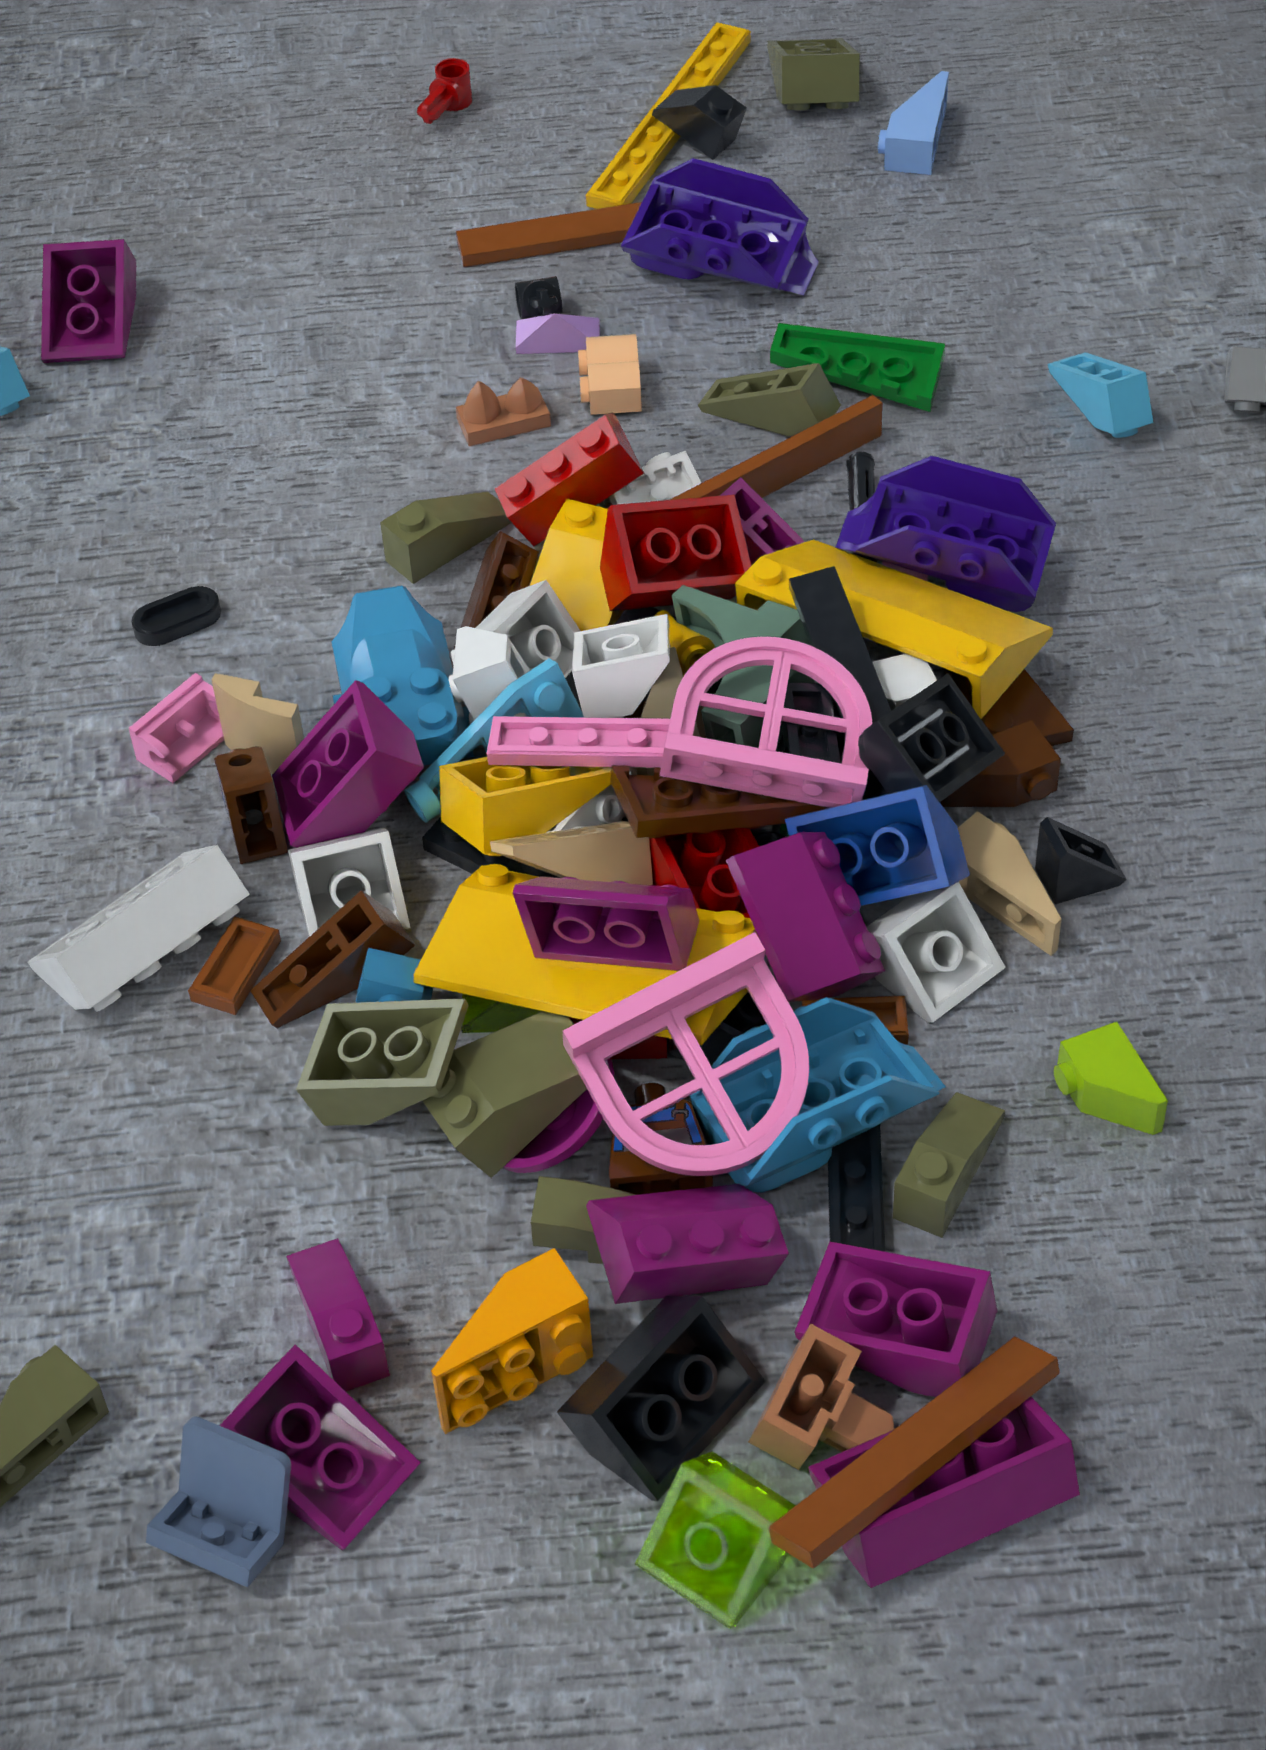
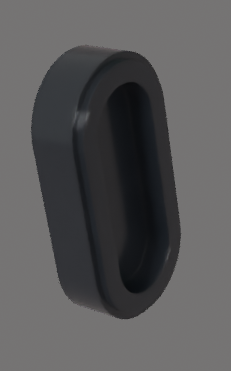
(176, 616)

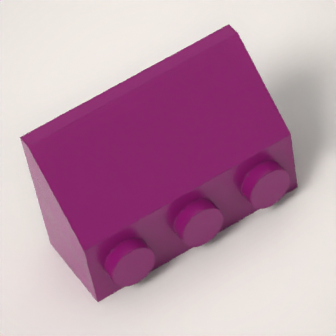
(346, 769)
(806, 916)
(608, 922)
(686, 1242)

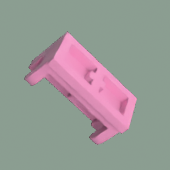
(178, 730)

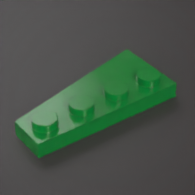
(874, 364)

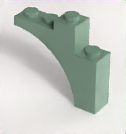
(726, 622)

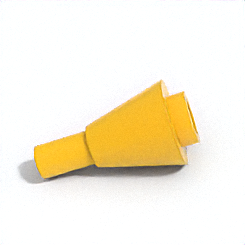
(688, 643)

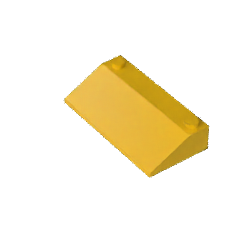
(910, 616)
(487, 955)

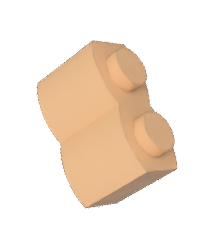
(612, 374)

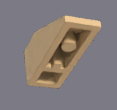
(586, 853)
(1007, 883)

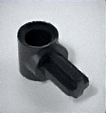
(538, 297)

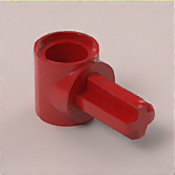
(448, 90)

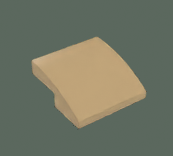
(256, 721)

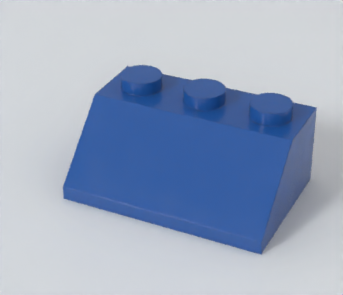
(891, 843)

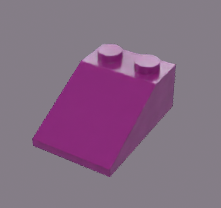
(87, 300)
(908, 1315)
(337, 1451)

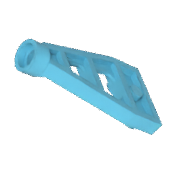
(536, 693)

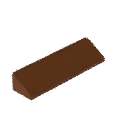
(504, 569)

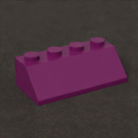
(990, 1485)

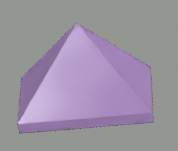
(555, 333)

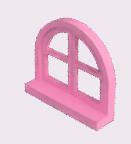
(763, 768)
(666, 1007)

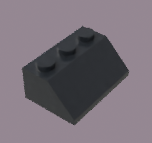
(662, 1394)

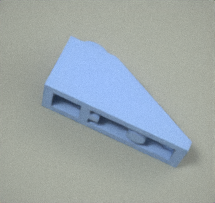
(915, 129)

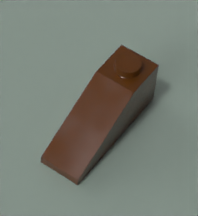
(1021, 775)
(330, 960)

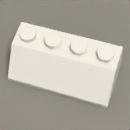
(141, 928)

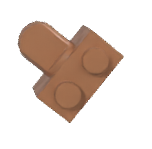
(817, 1403)

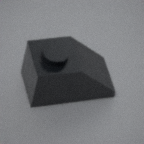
(703, 117)

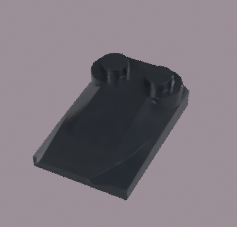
(929, 742)

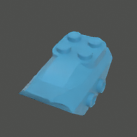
(405, 663)
(853, 1085)

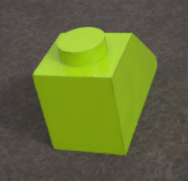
(1110, 1079)

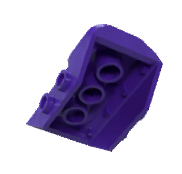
(723, 226)
(958, 526)

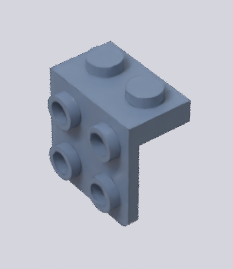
(227, 1503)

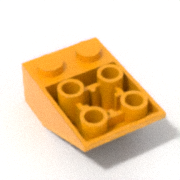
(516, 1339)

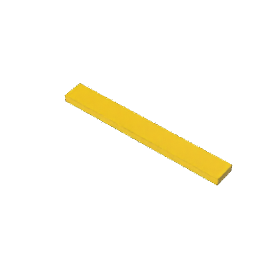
(653, 139)

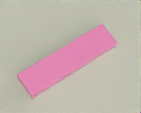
(577, 741)

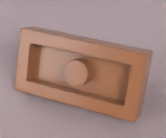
(496, 417)

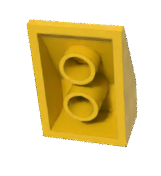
(572, 564)
(513, 800)

